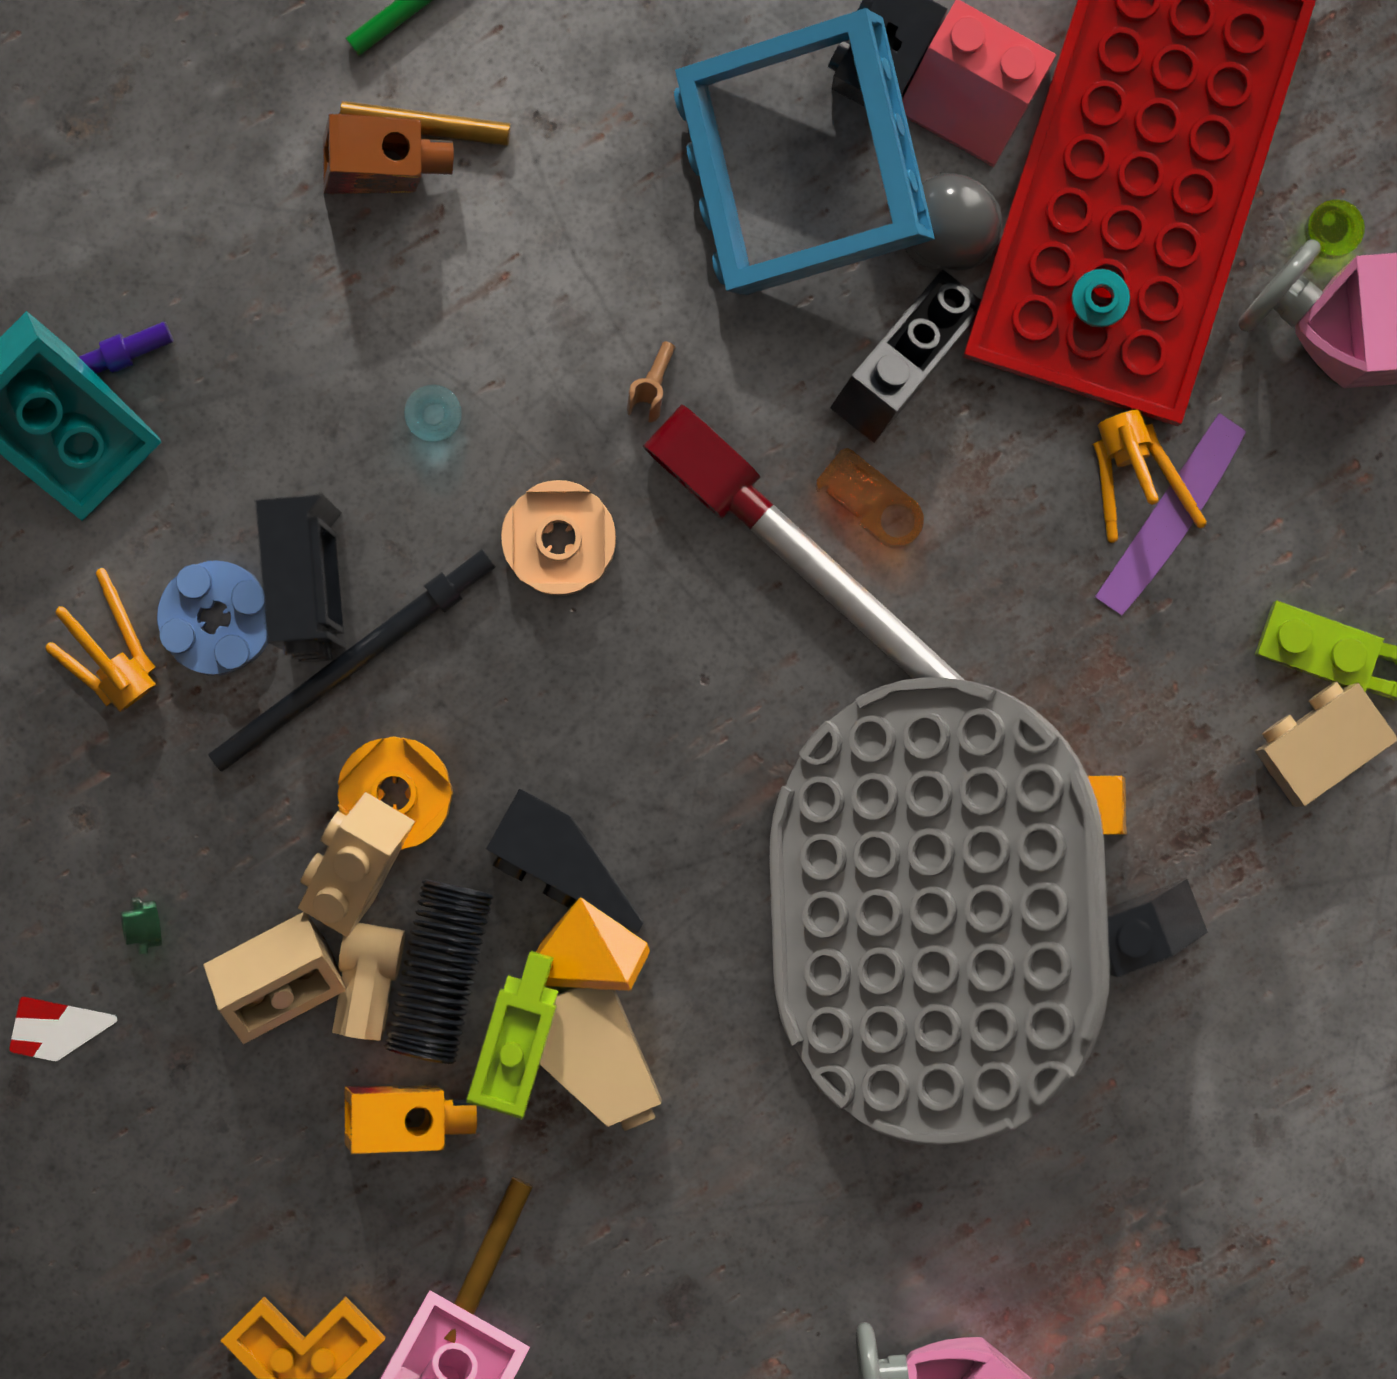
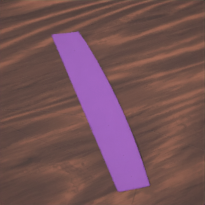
(1169, 518)

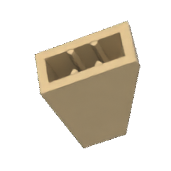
(599, 1058)

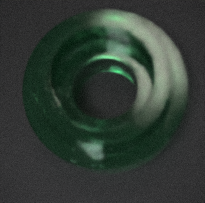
(141, 925)

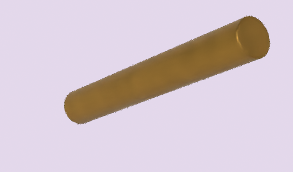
(439, 124)
(492, 1248)

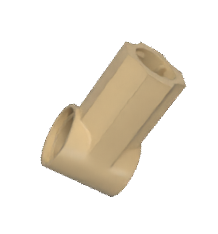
(368, 966)

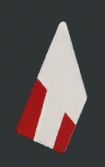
(54, 1029)

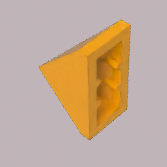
(592, 951)

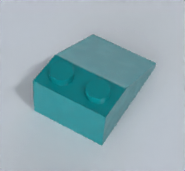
(64, 420)

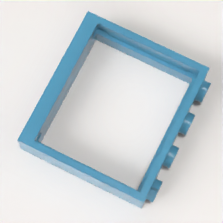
(889, 133)

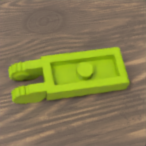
(1325, 649)

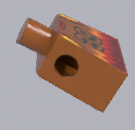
(356, 157)

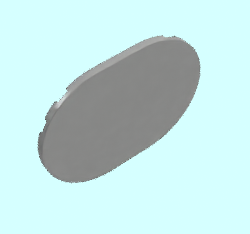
(939, 911)

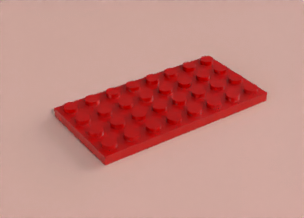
(1143, 174)

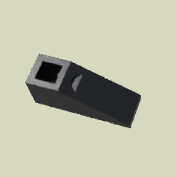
(906, 356)
(555, 850)

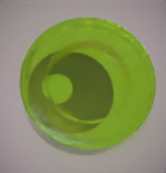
(1336, 227)

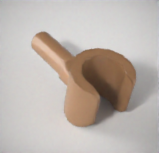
(650, 388)

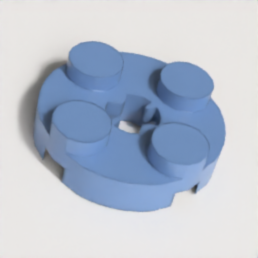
(198, 589)

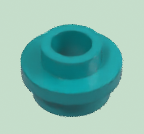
(1093, 314)

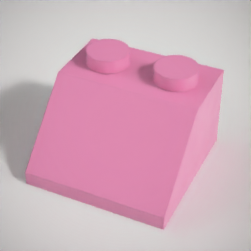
(477, 1353)

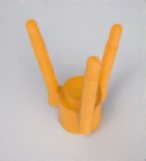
(1128, 442)
(122, 679)

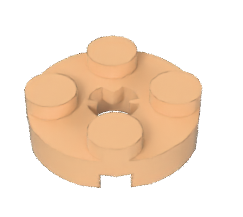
(535, 515)

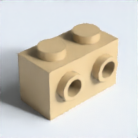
(1325, 743)
(355, 863)
(274, 977)

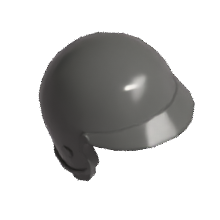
(963, 222)

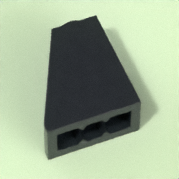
(1152, 927)

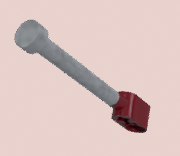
(725, 484)

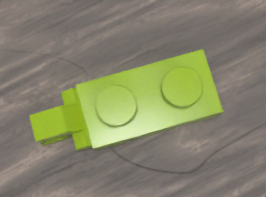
(515, 1040)

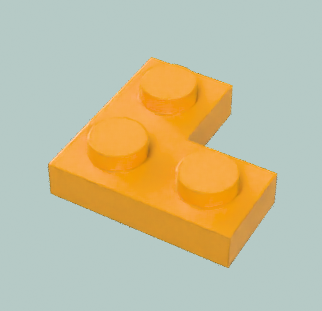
(279, 1351)

